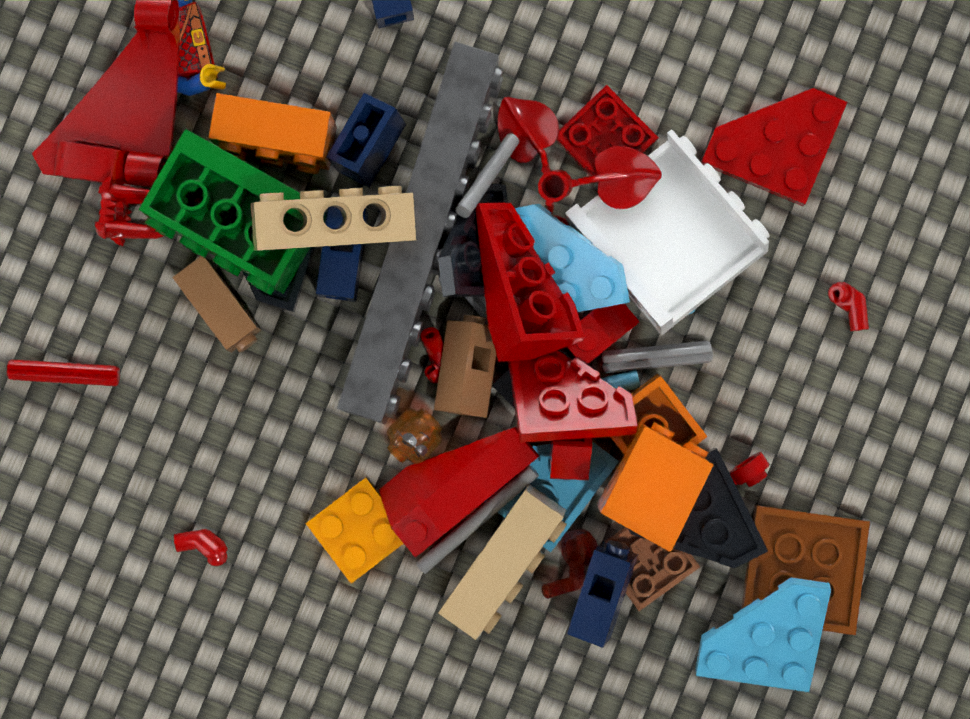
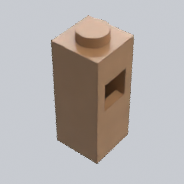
(217, 305)
(466, 368)

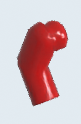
(851, 301)
(434, 347)
(205, 542)

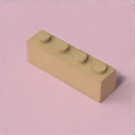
(503, 561)

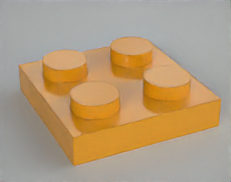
(355, 530)

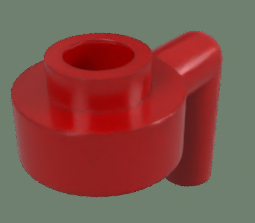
(750, 470)

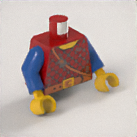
(196, 61)

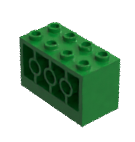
(227, 189)

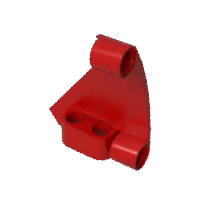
(130, 112)

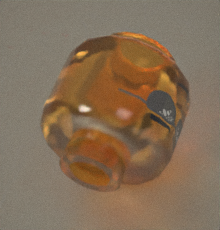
(414, 435)

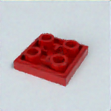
(601, 125)

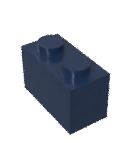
(366, 140)

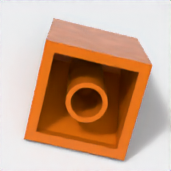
(656, 485)

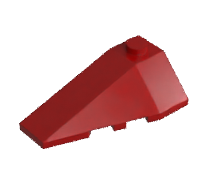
(523, 302)
(444, 489)

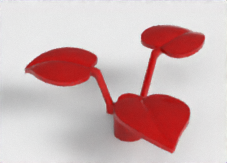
(622, 171)

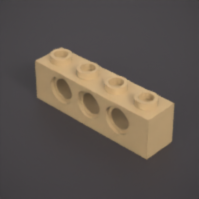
(395, 225)

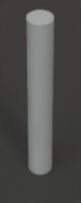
(487, 175)

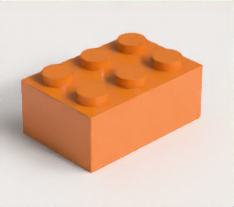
(273, 132)

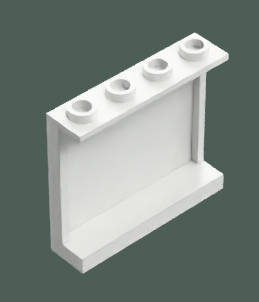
(679, 239)

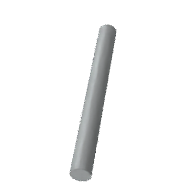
(477, 519)

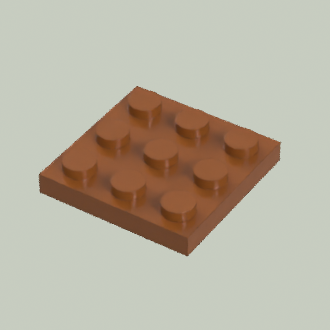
(814, 550)

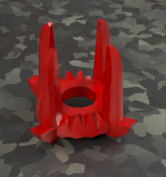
(113, 213)

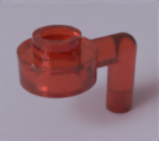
(577, 551)

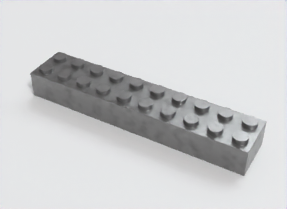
(409, 266)

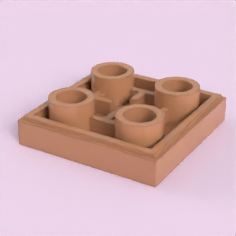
(654, 569)

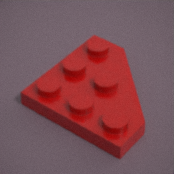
(779, 144)
(567, 401)

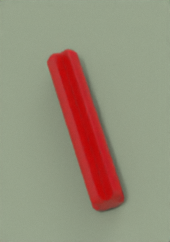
(63, 372)

